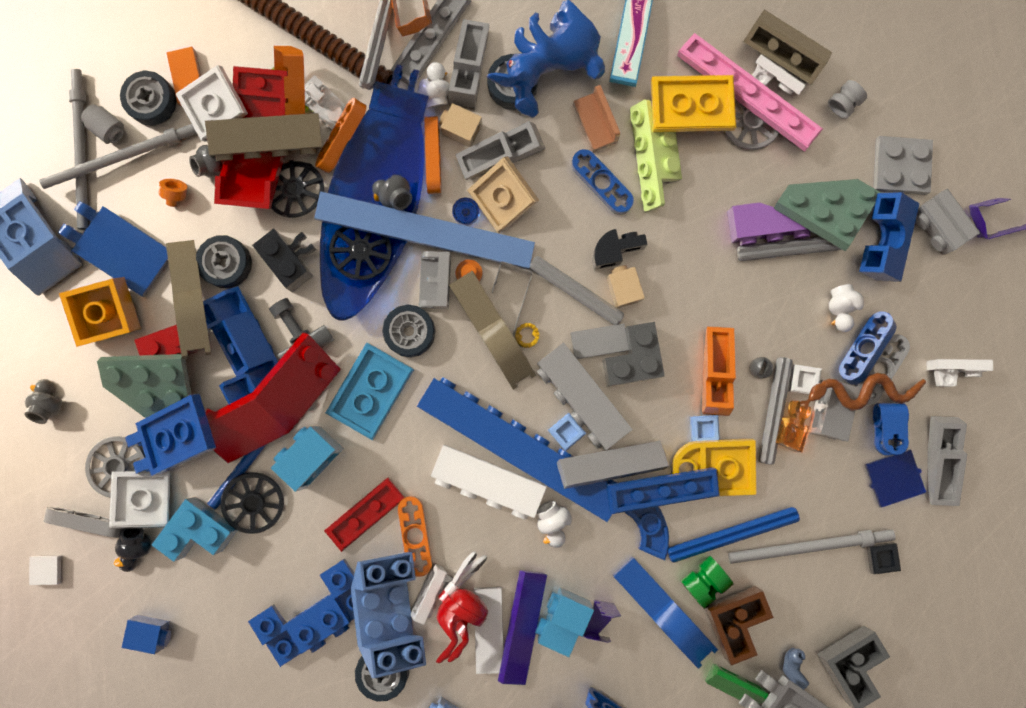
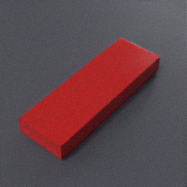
(364, 514)

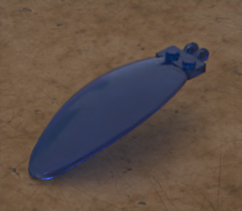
(383, 145)

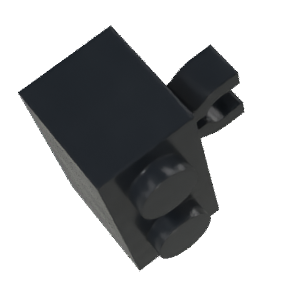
(283, 259)

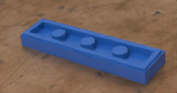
(663, 490)

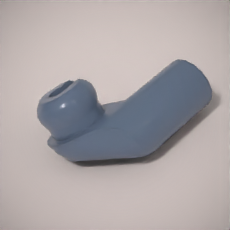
(792, 665)

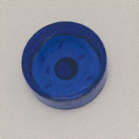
(465, 211)

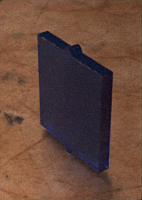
(895, 478)

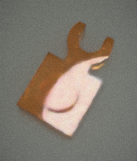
(792, 430)

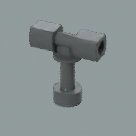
(282, 310)

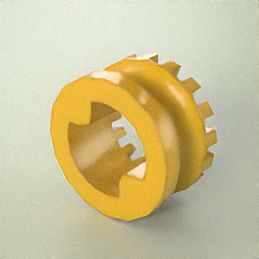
(535, 334)

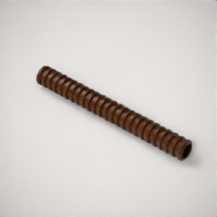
(315, 36)

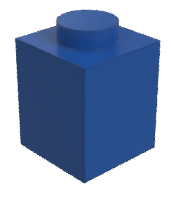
(146, 634)

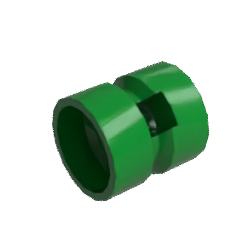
(707, 582)

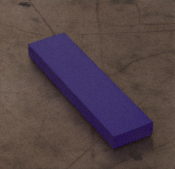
(522, 628)

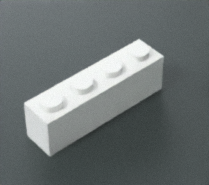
(488, 481)

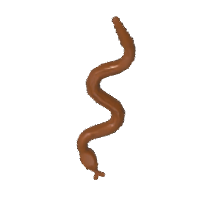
(820, 389)

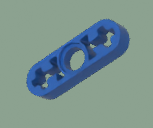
(594, 162)
(885, 335)

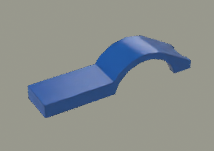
(664, 612)

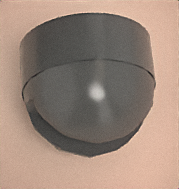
(756, 366)

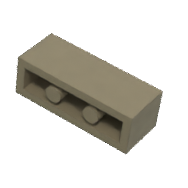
(788, 47)

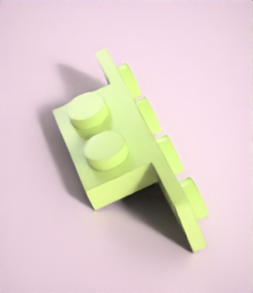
(655, 154)

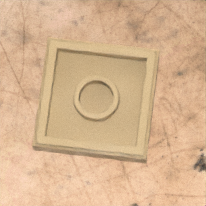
(503, 194)

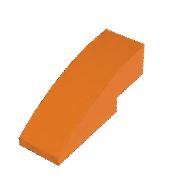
(718, 371)

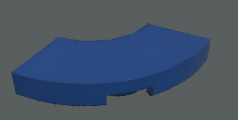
(652, 530)

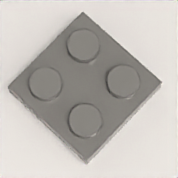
(903, 165)

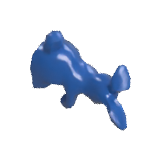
(568, 48)

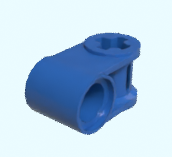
(890, 424)

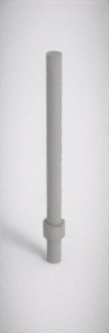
(77, 97)
(169, 137)
(863, 538)

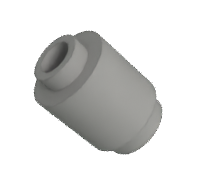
(102, 124)

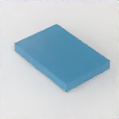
(369, 391)

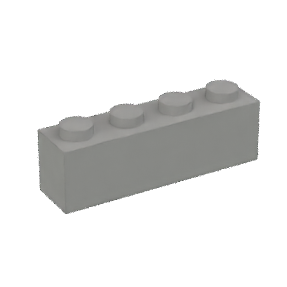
(584, 397)

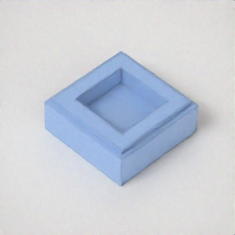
(704, 428)
(566, 432)

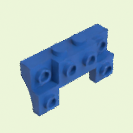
(241, 342)
(312, 625)

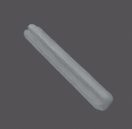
(376, 44)
(784, 248)
(576, 290)
(775, 410)

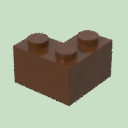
(731, 619)

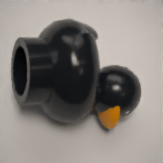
(131, 546)

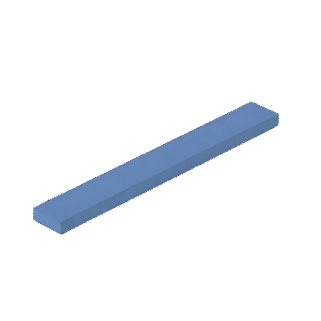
(423, 230)

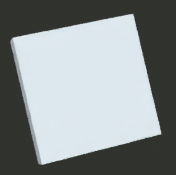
(211, 99)
(139, 500)

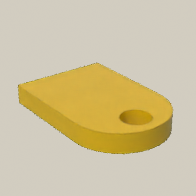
(731, 457)

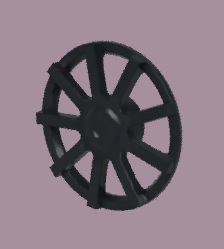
(296, 190)
(360, 251)
(252, 502)

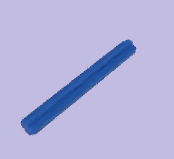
(733, 534)

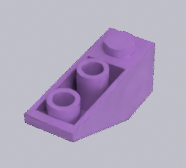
(761, 221)

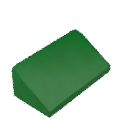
(734, 684)

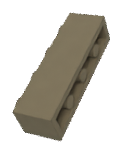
(263, 135)

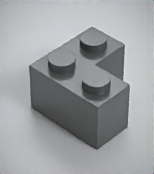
(642, 360)
(849, 662)

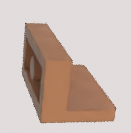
(597, 120)

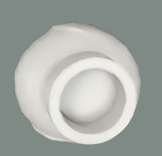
(437, 88)
(845, 301)
(551, 521)

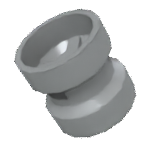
(851, 95)

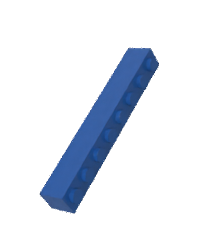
(510, 443)

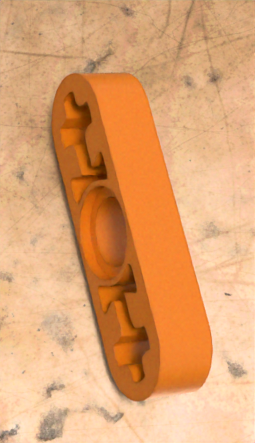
(340, 135)
(432, 155)
(405, 516)

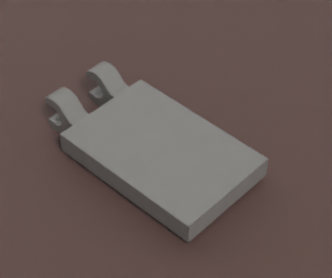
(783, 695)

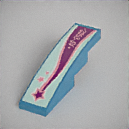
(630, 42)

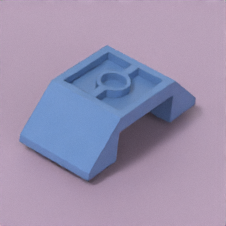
(28, 242)
(384, 615)

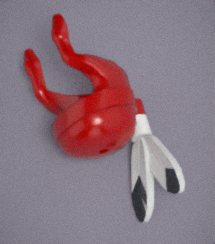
(460, 608)

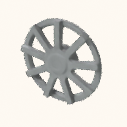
(751, 123)
(114, 463)

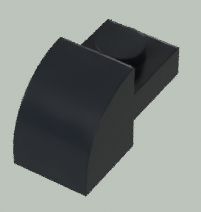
(610, 248)

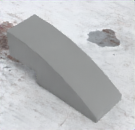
(468, 63)
(515, 144)
(946, 460)

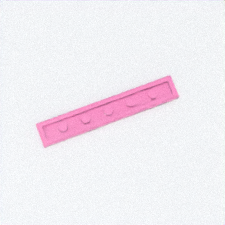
(752, 93)

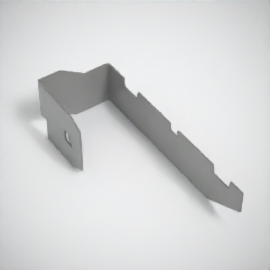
(515, 268)

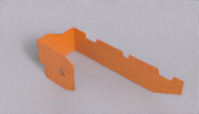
(415, 25)
(292, 60)

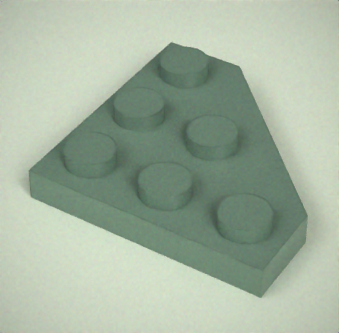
(829, 208)
(146, 381)

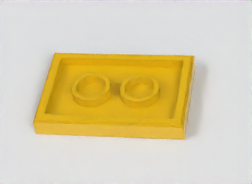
(693, 103)

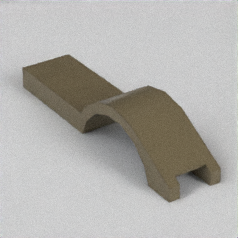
(187, 297)
(492, 329)

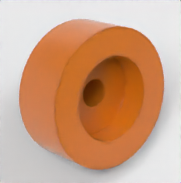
(172, 191)

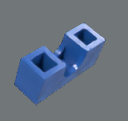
(896, 218)

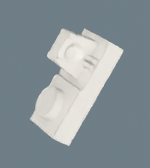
(768, 69)
(323, 101)
(947, 369)
(425, 602)

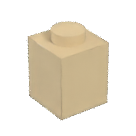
(460, 125)
(625, 286)

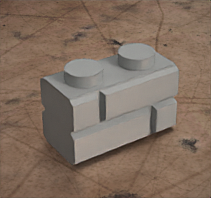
(945, 222)

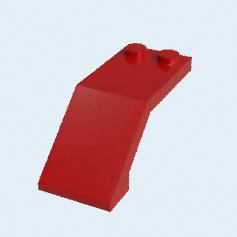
(253, 180)
(275, 403)

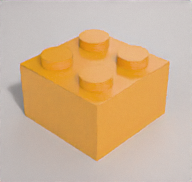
(100, 311)

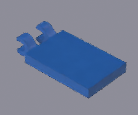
(118, 248)
(172, 436)

